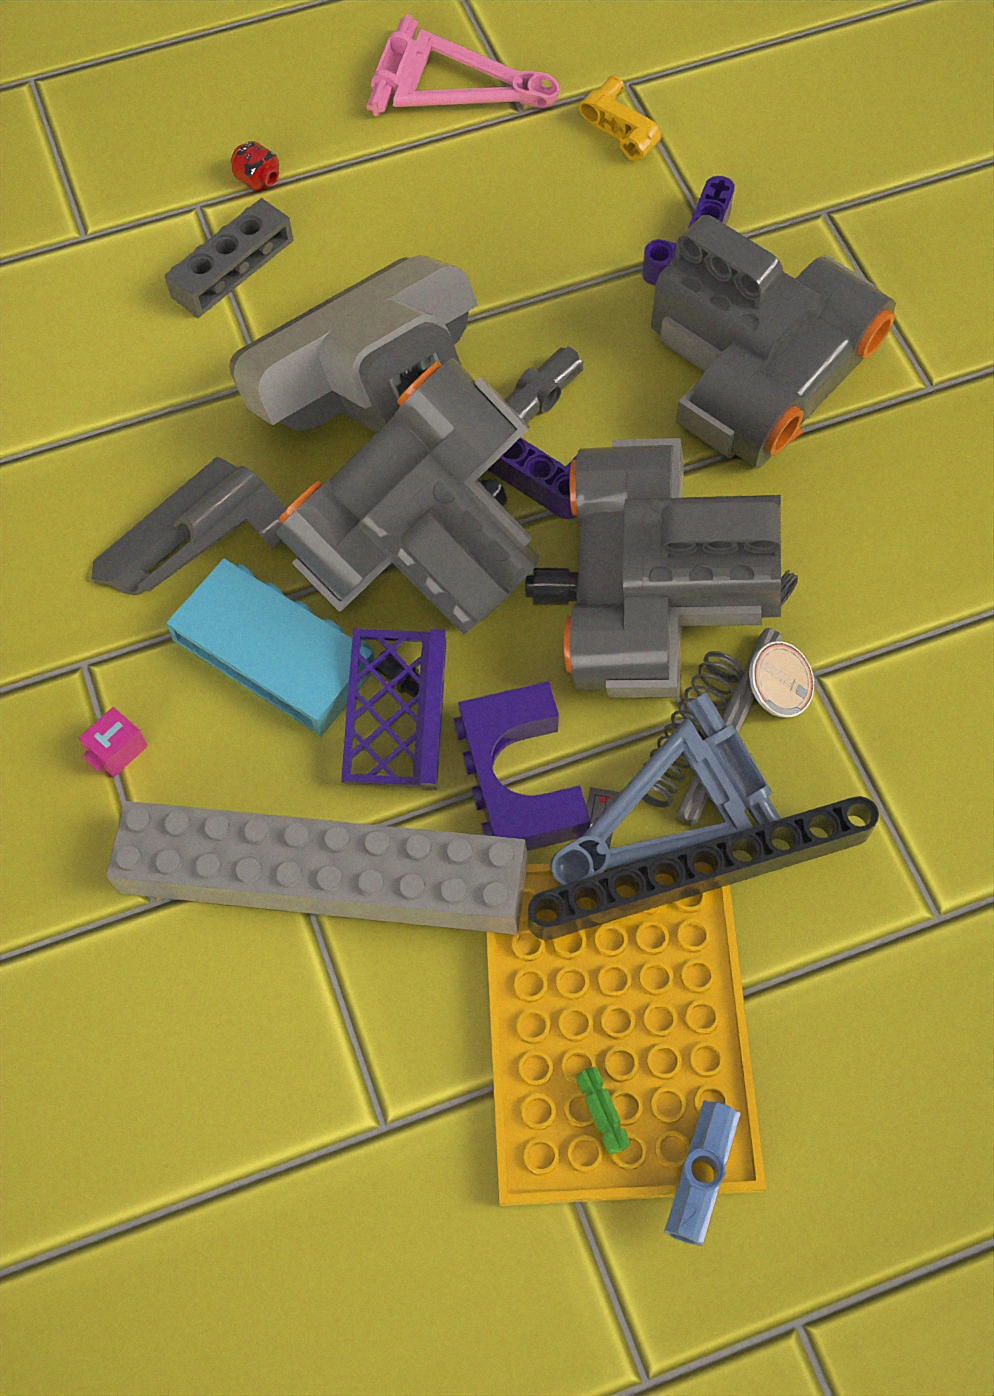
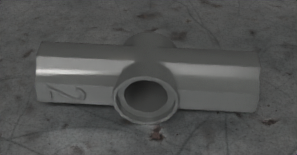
(542, 387)

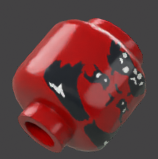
(255, 165)

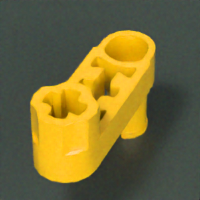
(634, 130)

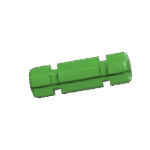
(602, 1110)

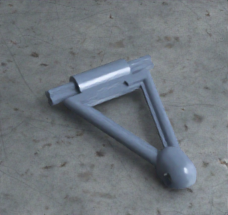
(724, 771)

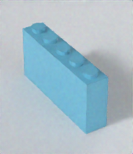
(269, 644)

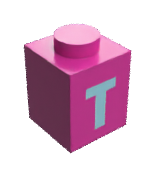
(112, 743)

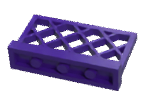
(428, 713)

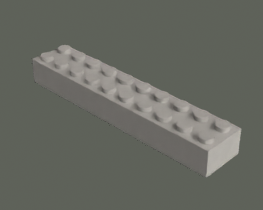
(320, 867)

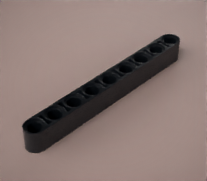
(689, 881)

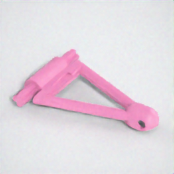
(405, 60)

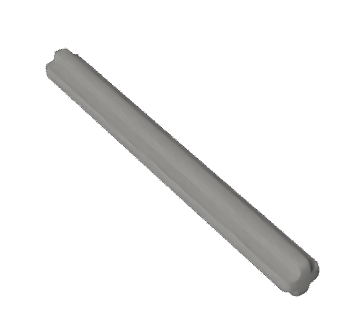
(735, 713)

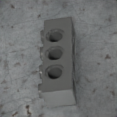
(229, 257)

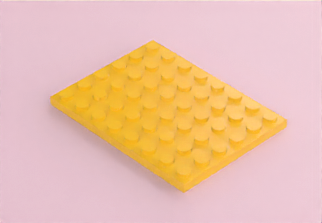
(658, 1017)

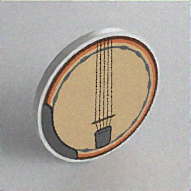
(781, 679)

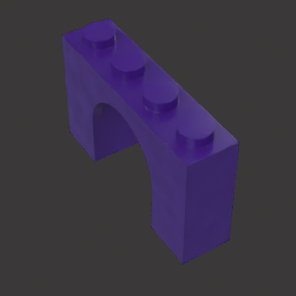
(488, 728)

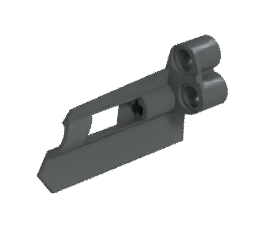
(205, 510)

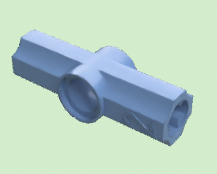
(694, 1199)

